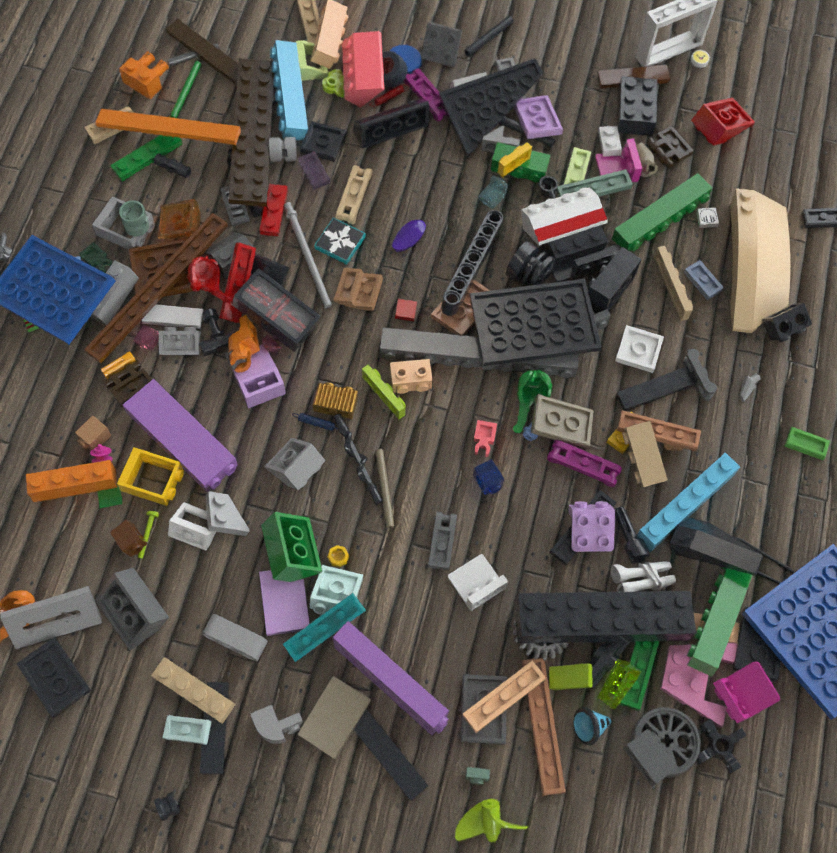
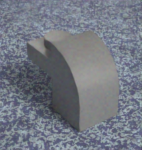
(272, 729)

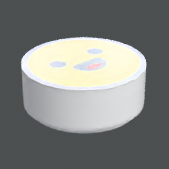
(700, 59)

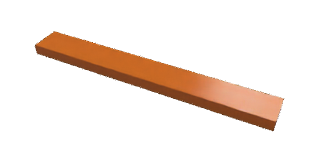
(168, 126)

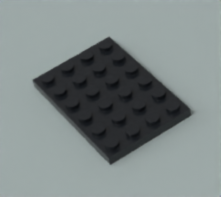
(534, 322)

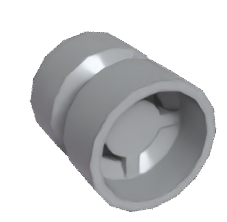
(276, 149)

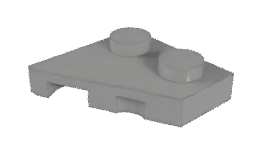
(223, 515)

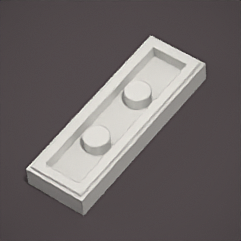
(174, 316)

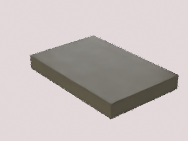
(562, 421)
(334, 717)

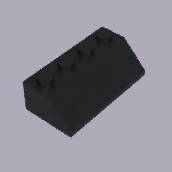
(392, 123)

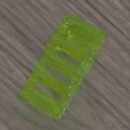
(613, 679)

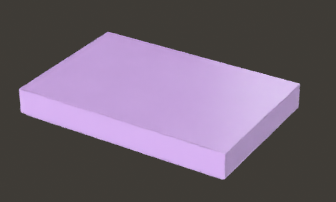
(538, 117)
(283, 605)

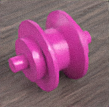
(101, 453)

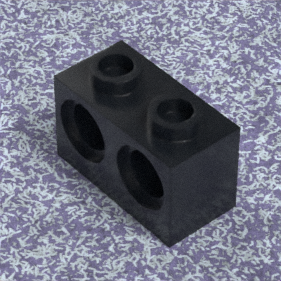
(786, 319)

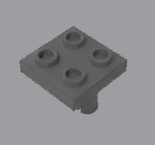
(441, 44)

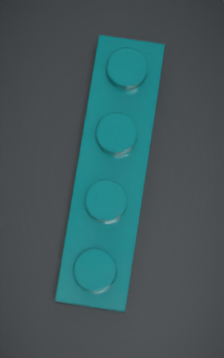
(324, 627)

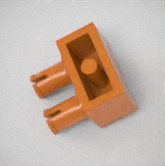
(142, 79)

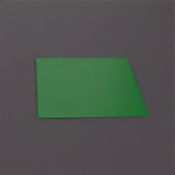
(110, 497)

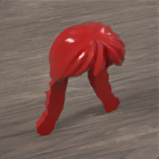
(205, 275)

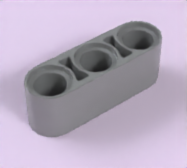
(234, 637)

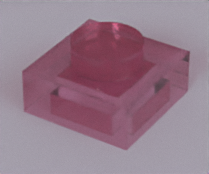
(147, 338)

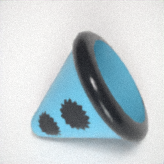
(589, 725)

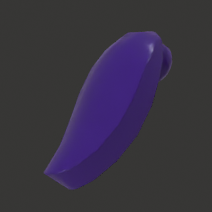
(409, 235)

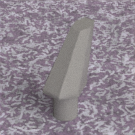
(748, 386)

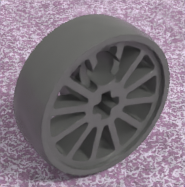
(691, 735)

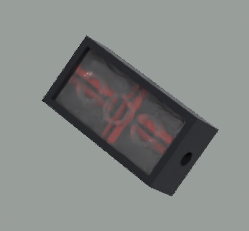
(276, 310)

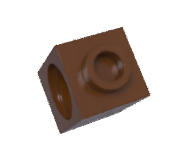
(128, 538)

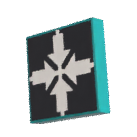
(340, 241)

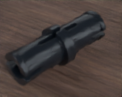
(172, 165)

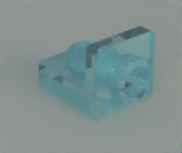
(494, 192)

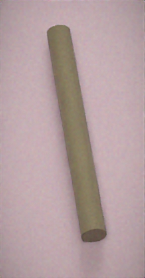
(384, 488)

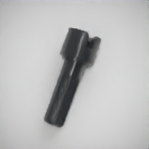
(634, 546)

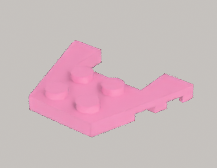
(689, 684)

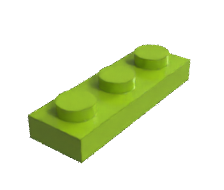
(384, 391)

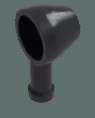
(550, 183)

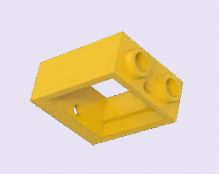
(132, 468)

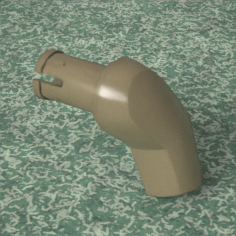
(646, 160)

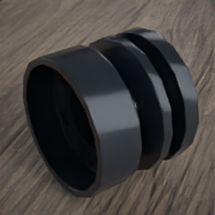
(528, 265)

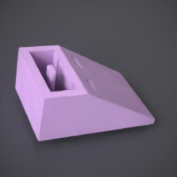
(261, 380)

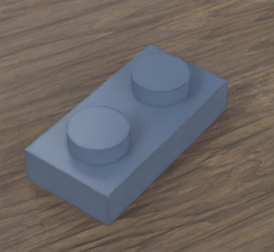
(703, 280)

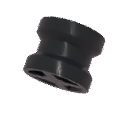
(167, 806)

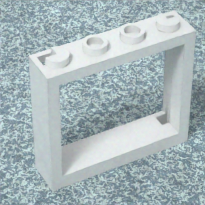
(651, 54)

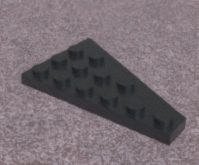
(483, 102)

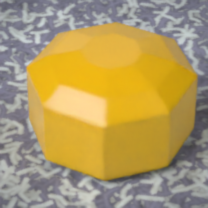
(338, 556)

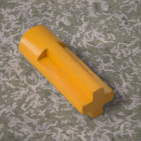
(118, 364)

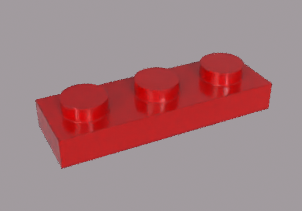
(274, 211)

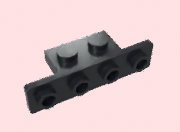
(583, 264)

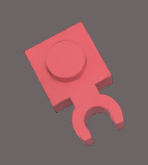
(485, 435)

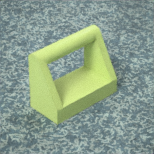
(308, 72)

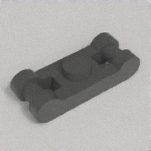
(703, 385)

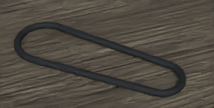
(769, 557)

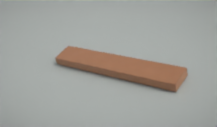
(545, 735)

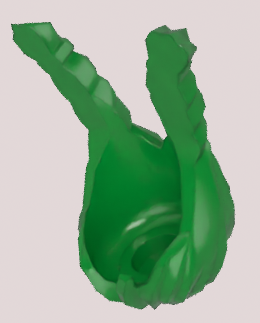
(529, 386)

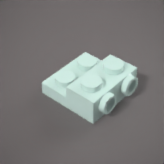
(332, 587)

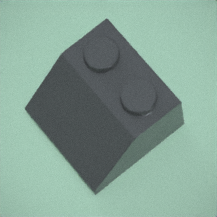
(223, 252)

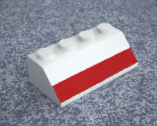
(563, 216)

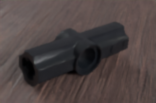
(605, 659)

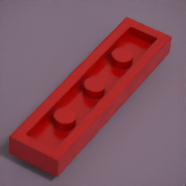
(238, 276)

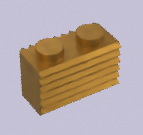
(335, 400)

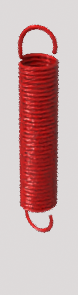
(389, 95)

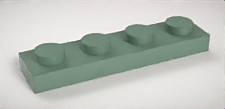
(601, 185)

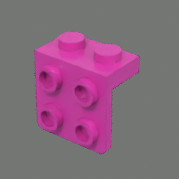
(746, 692)

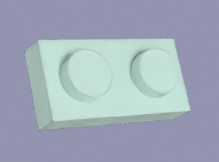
(187, 729)

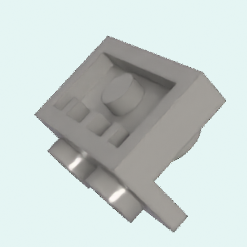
(179, 342)

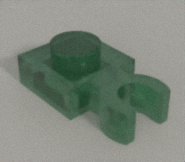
(95, 256)

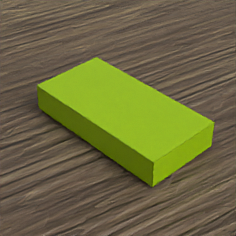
(570, 676)

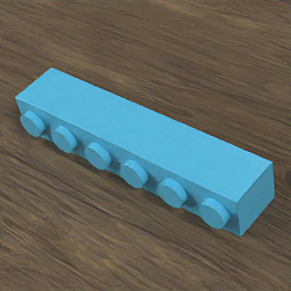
(289, 90)
(688, 501)

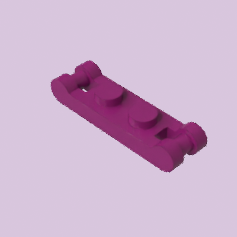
(425, 90)
(584, 463)

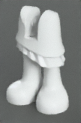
(648, 571)

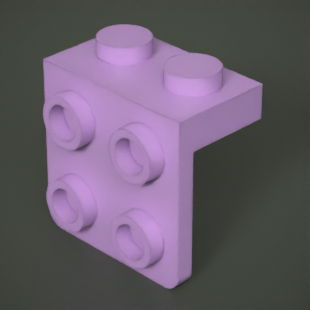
(592, 526)

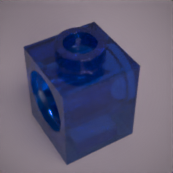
(488, 477)

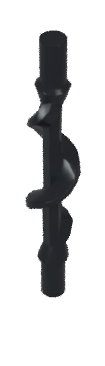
(359, 458)

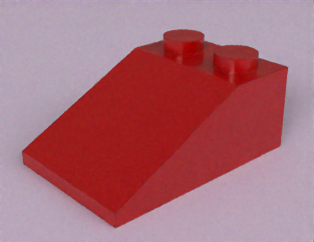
(721, 120)

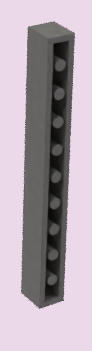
(462, 351)

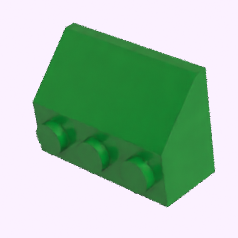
(291, 547)

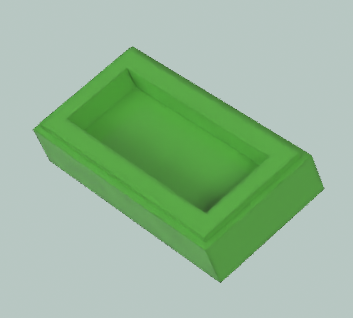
(807, 443)

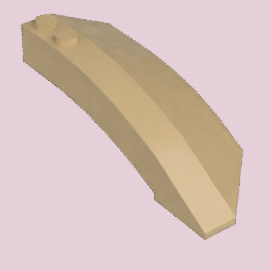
(759, 259)

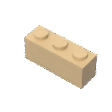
(644, 454)

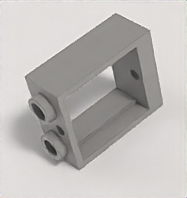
(107, 218)

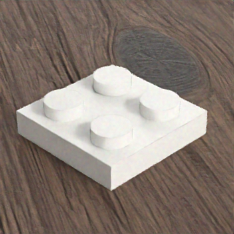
(639, 349)

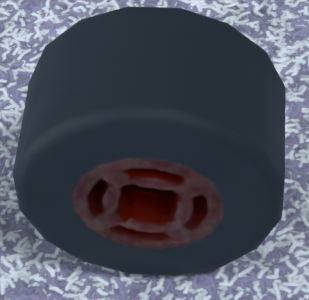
(393, 69)

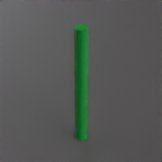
(185, 90)

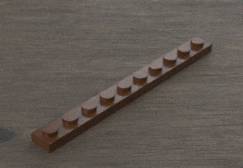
(155, 288)

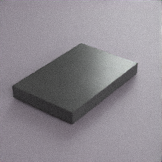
(473, 690)

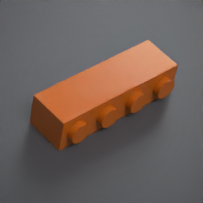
(71, 481)

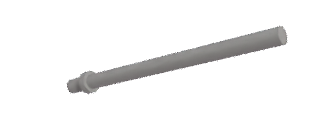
(292, 216)

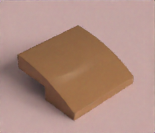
(358, 289)

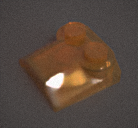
(179, 219)

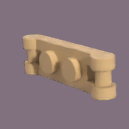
(353, 194)

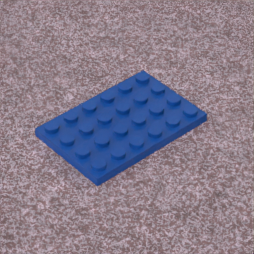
(52, 289)

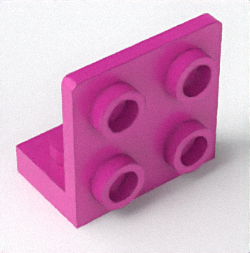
(627, 161)

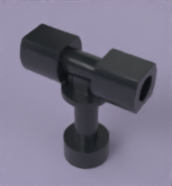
(218, 338)

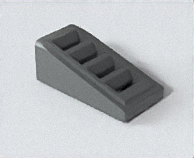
(236, 220)

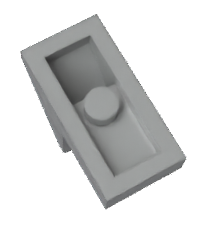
(491, 139)

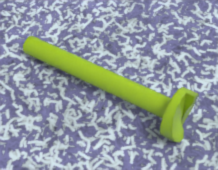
(152, 514)

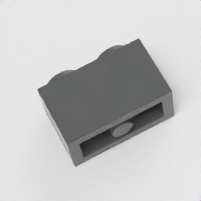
(650, 757)

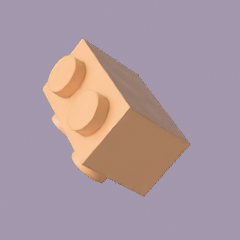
(411, 376)

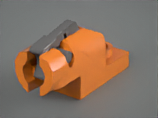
(242, 345)

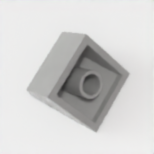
(295, 463)

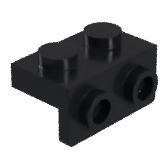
(273, 269)

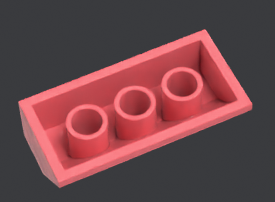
(362, 67)

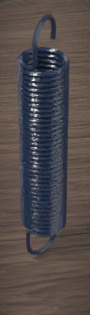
(318, 422)

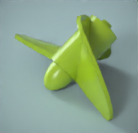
(483, 819)

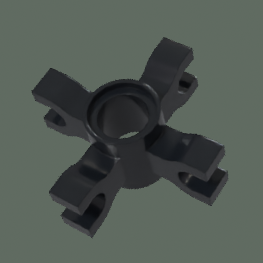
(712, 734)

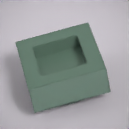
(477, 776)

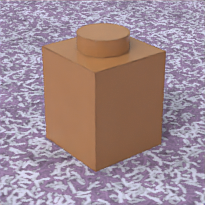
(92, 434)

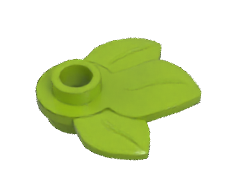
(334, 83)

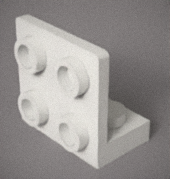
(477, 582)

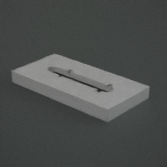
(79, 599)

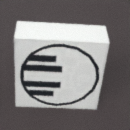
(707, 217)

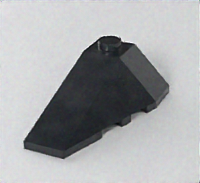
(712, 545)

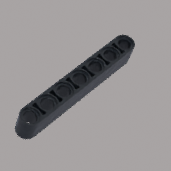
(471, 263)

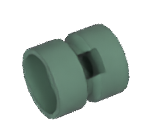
(134, 218)

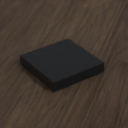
(323, 140)

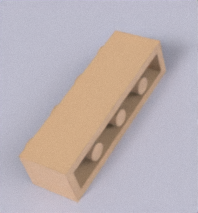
(329, 34)

